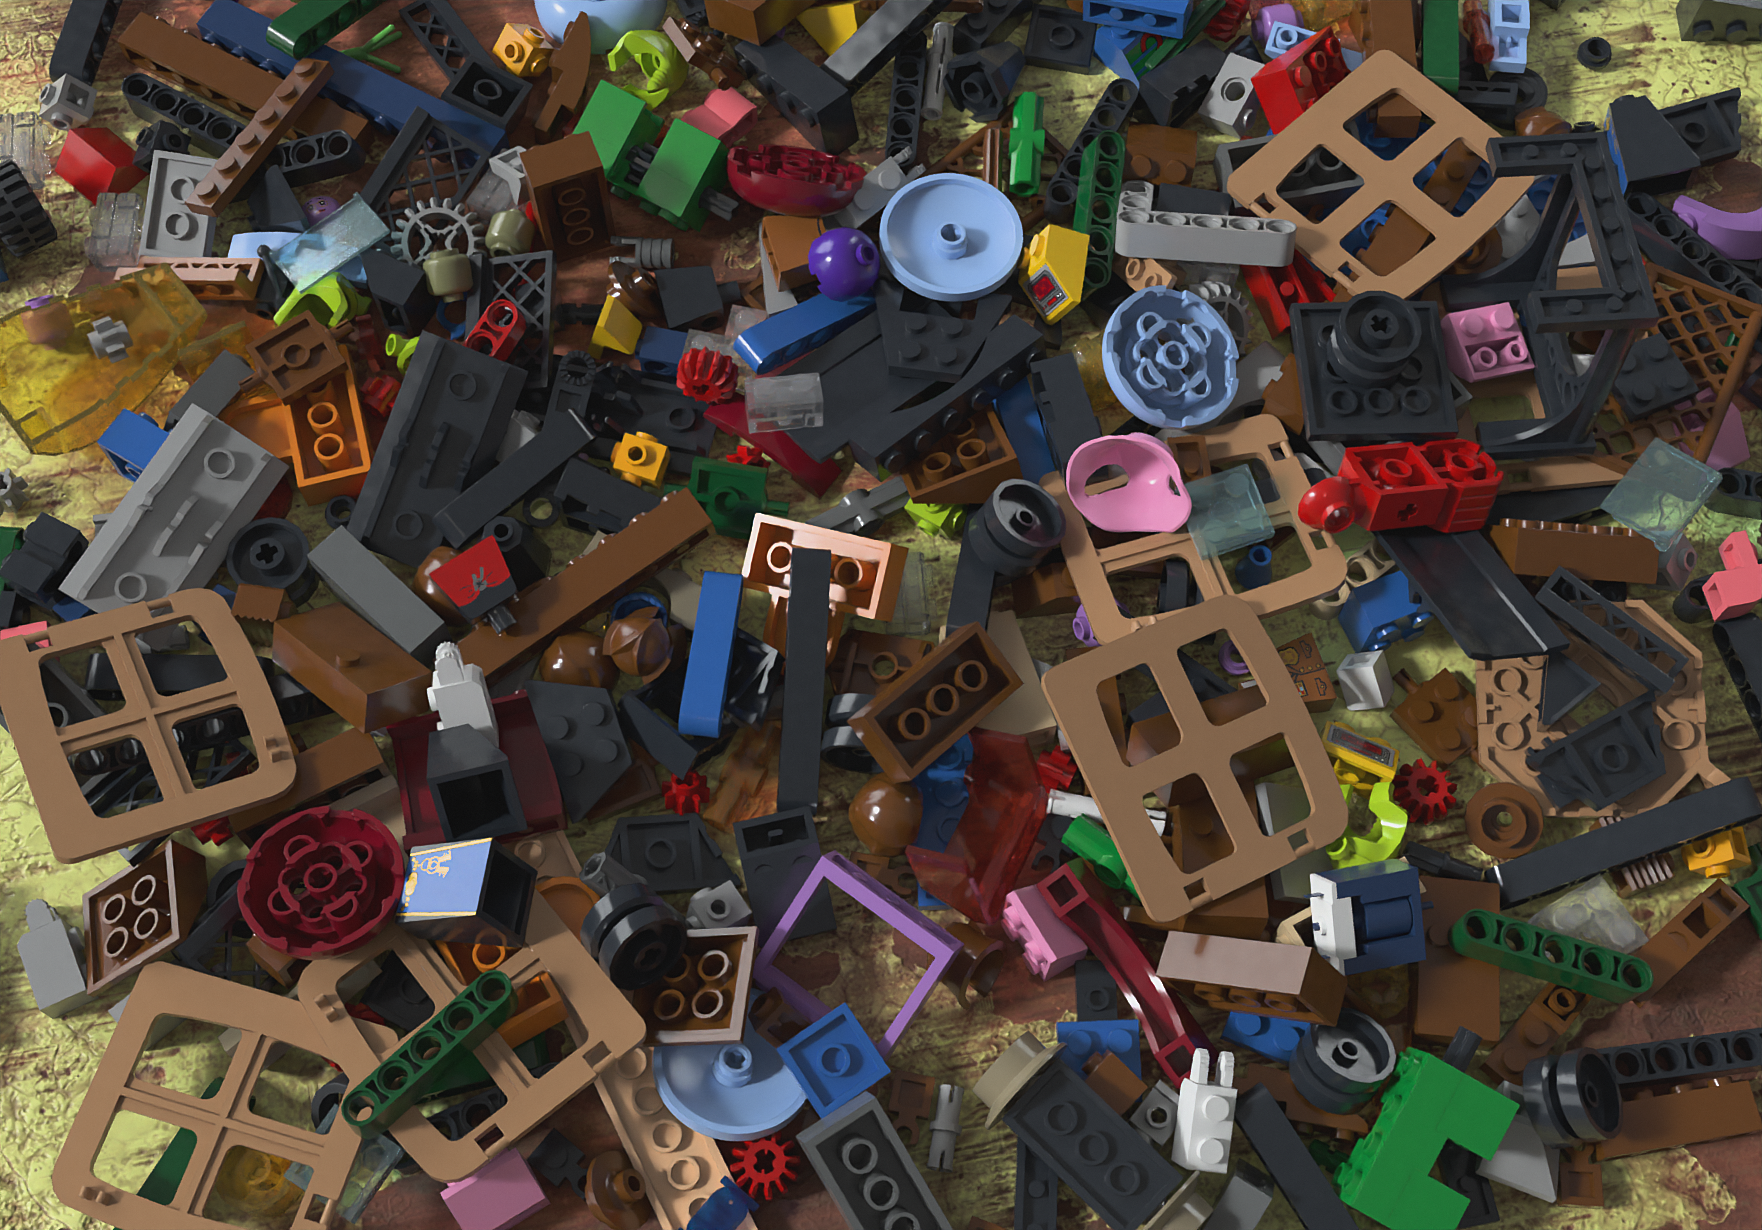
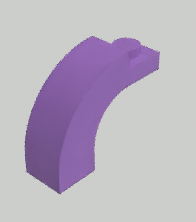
(1731, 234)

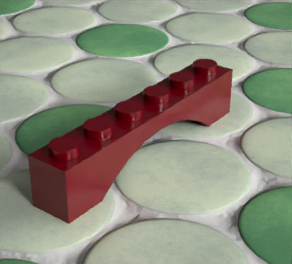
(1094, 918)

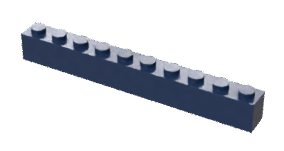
(353, 85)

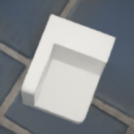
(1365, 680)

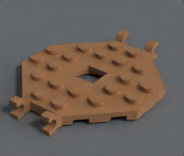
(1510, 705)

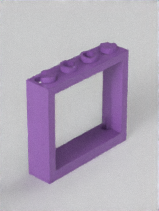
(889, 908)

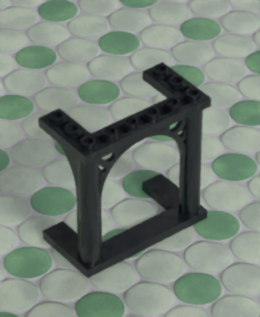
(1528, 282)

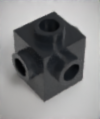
(162, 137)

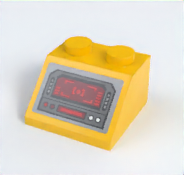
(1054, 271)
(1358, 758)

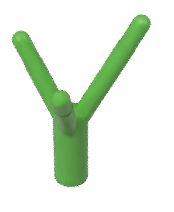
(380, 40)

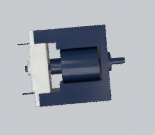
(1368, 916)

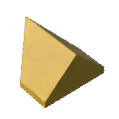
(833, 23)

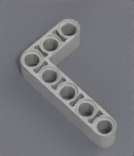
(1198, 236)

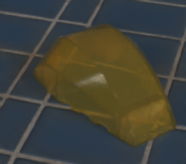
(57, 389)

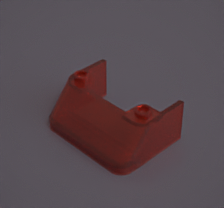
(993, 831)

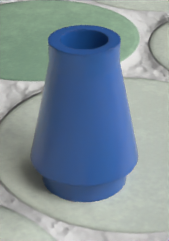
(1255, 568)

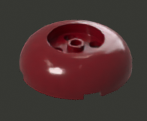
(793, 179)
(304, 851)

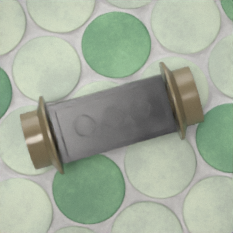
(1086, 1141)

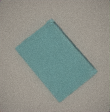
(330, 244)
(1661, 493)

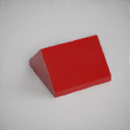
(97, 163)

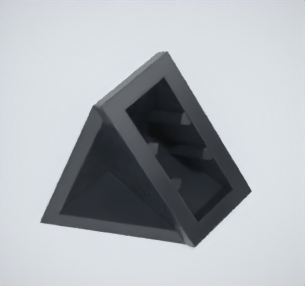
(1562, 689)

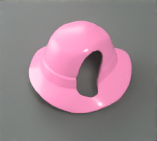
(1146, 500)

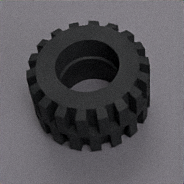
(22, 217)

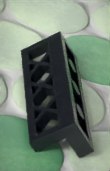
(448, 24)
(1487, 100)
(1605, 643)

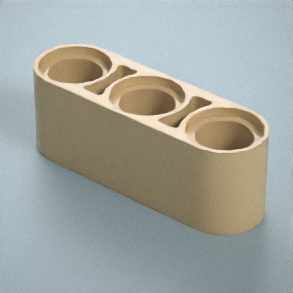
(1364, 563)

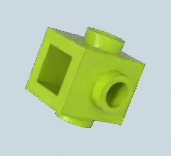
(938, 518)

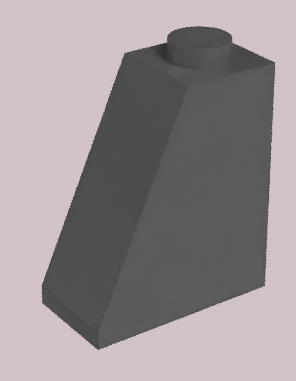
(214, 388)
(1241, 1199)

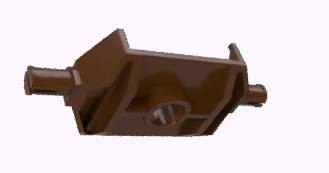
(862, 650)

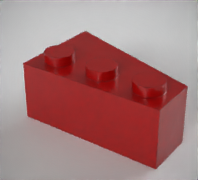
(1279, 287)

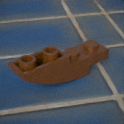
(569, 80)
(1688, 935)
(1534, 1031)
(1298, 1110)

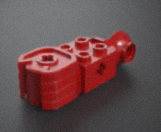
(1406, 487)

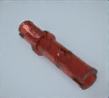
(1476, 25)

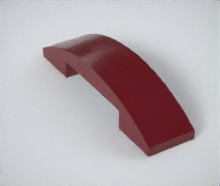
(775, 444)

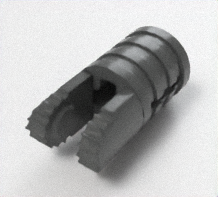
(648, 253)

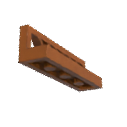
(210, 277)

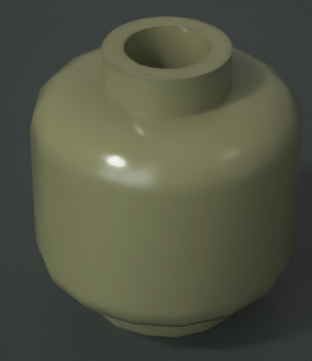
(509, 234)
(448, 274)

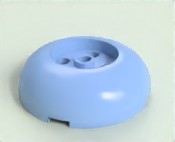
(607, 18)
(1201, 348)

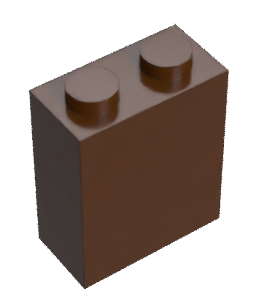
(1159, 154)

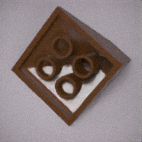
(963, 464)
(141, 913)
(704, 993)

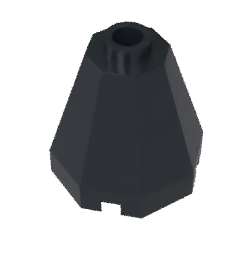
(984, 80)
(522, 549)

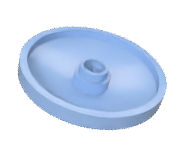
(950, 237)
(728, 1088)

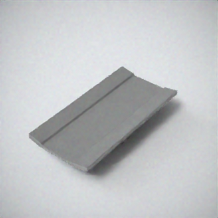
(176, 519)

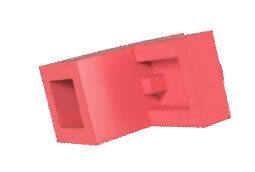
(1739, 586)

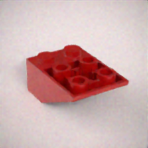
(1299, 78)

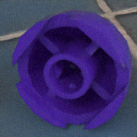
(844, 263)

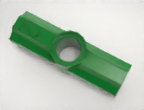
(1026, 144)
(1098, 848)

